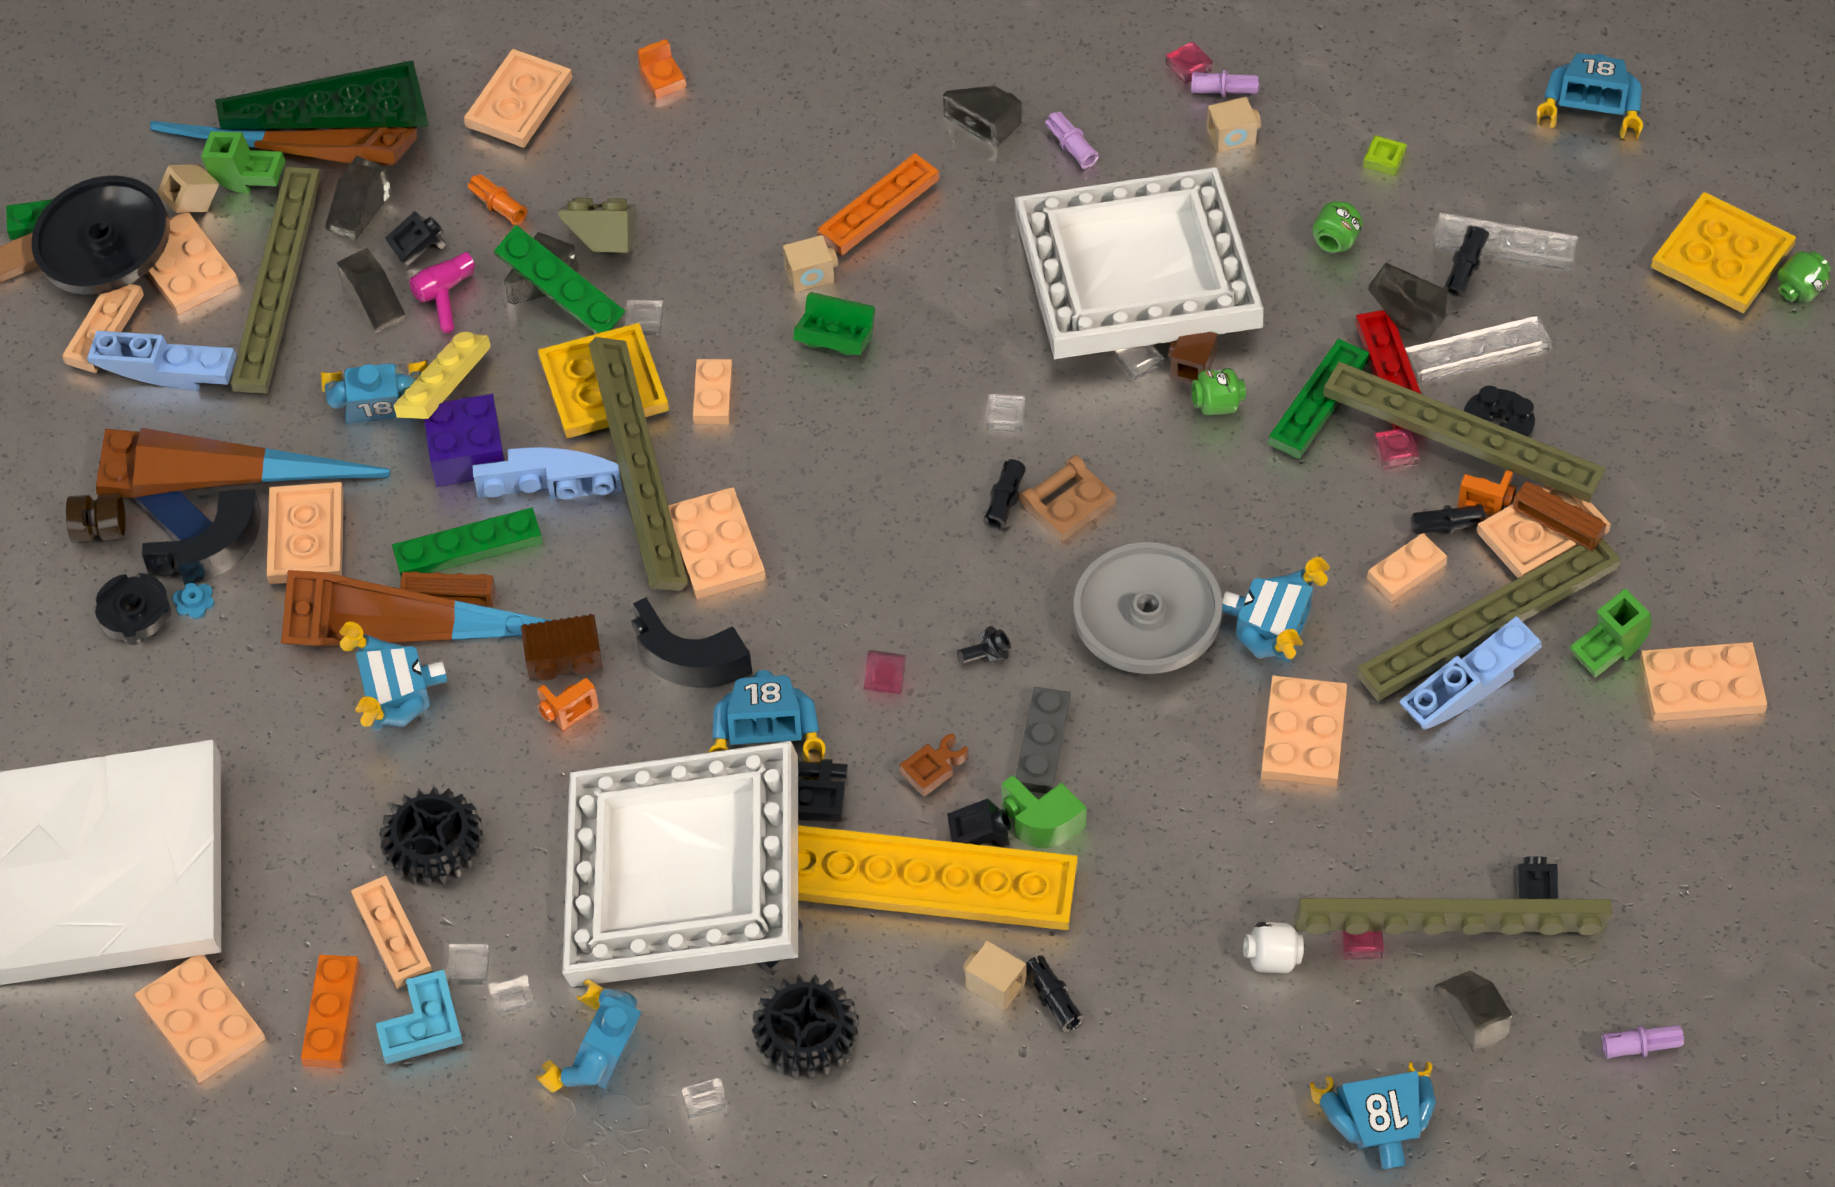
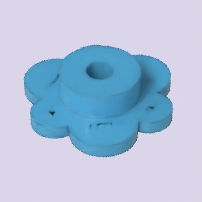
(193, 600)

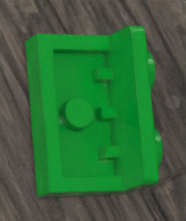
(835, 324)

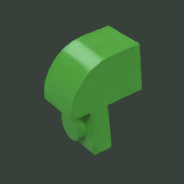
(236, 166)
(1619, 633)
(1045, 820)

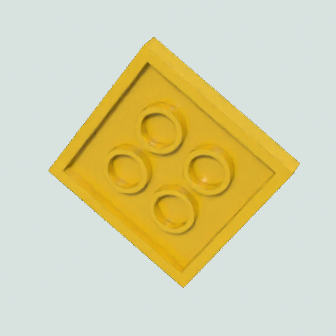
(1723, 252)
(575, 385)

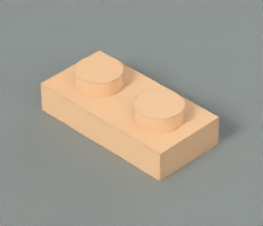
(712, 391)
(1406, 567)

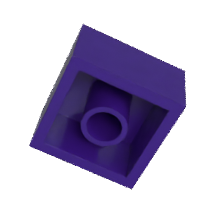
(462, 436)

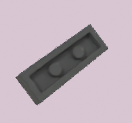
(1043, 739)

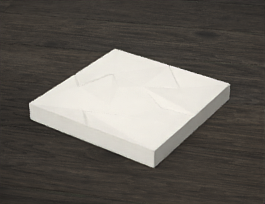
(1137, 262)
(110, 862)
(682, 865)

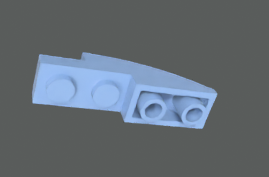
(162, 364)
(560, 470)
(1473, 678)

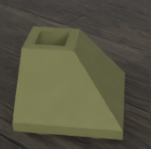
(601, 226)

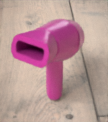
(437, 281)

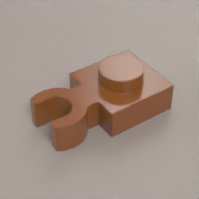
(932, 767)

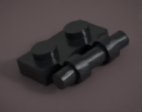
(823, 797)

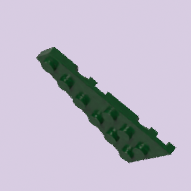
(350, 100)

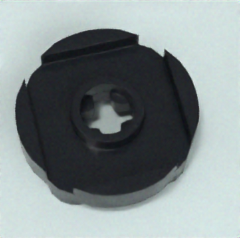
(1504, 404)
(137, 624)

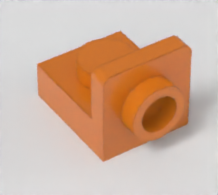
(660, 69)
(1489, 494)
(570, 706)

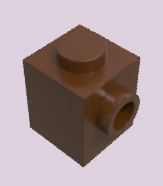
(1192, 355)

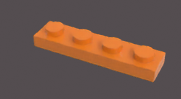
(878, 204)

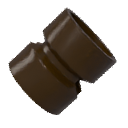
(108, 516)

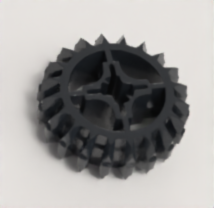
(422, 854)
(788, 1012)

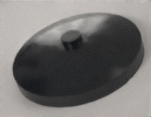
(100, 235)

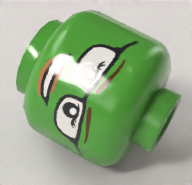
(1337, 226)
(1803, 277)
(1218, 392)

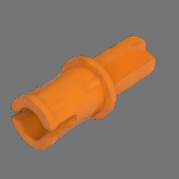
(497, 199)

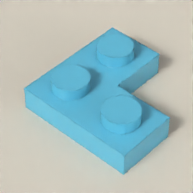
(427, 1029)

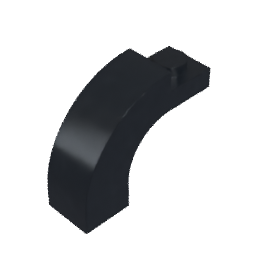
(216, 548)
(685, 661)

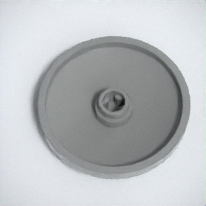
(1147, 607)

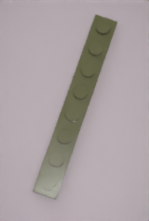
(276, 280)
(1464, 432)
(638, 465)
(1483, 618)
(1452, 915)

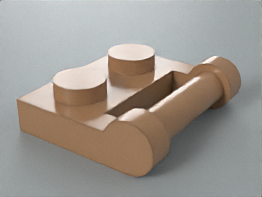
(1072, 508)

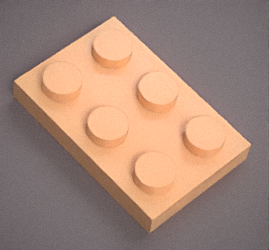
(518, 98)
(190, 267)
(305, 530)
(1525, 542)
(716, 543)
(1703, 681)
(1304, 731)
(199, 1017)

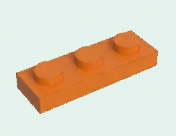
(330, 1011)

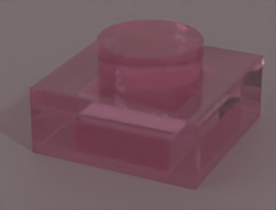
(1188, 60)
(1396, 448)
(884, 672)
(1363, 946)

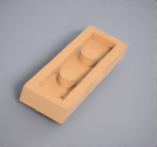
(108, 313)
(391, 931)

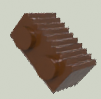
(561, 647)

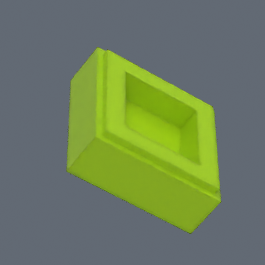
(1384, 155)

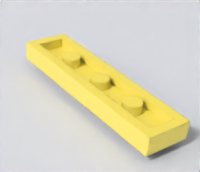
(442, 376)

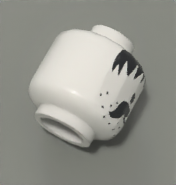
(1273, 947)

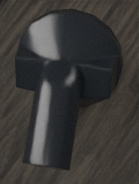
(993, 645)

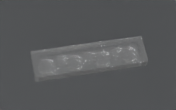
(1509, 242)
(1478, 349)

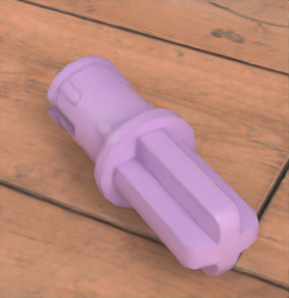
(1224, 83)
(1072, 140)
(1641, 1041)

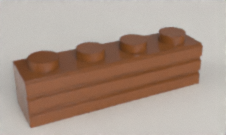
(1559, 515)
(459, 587)

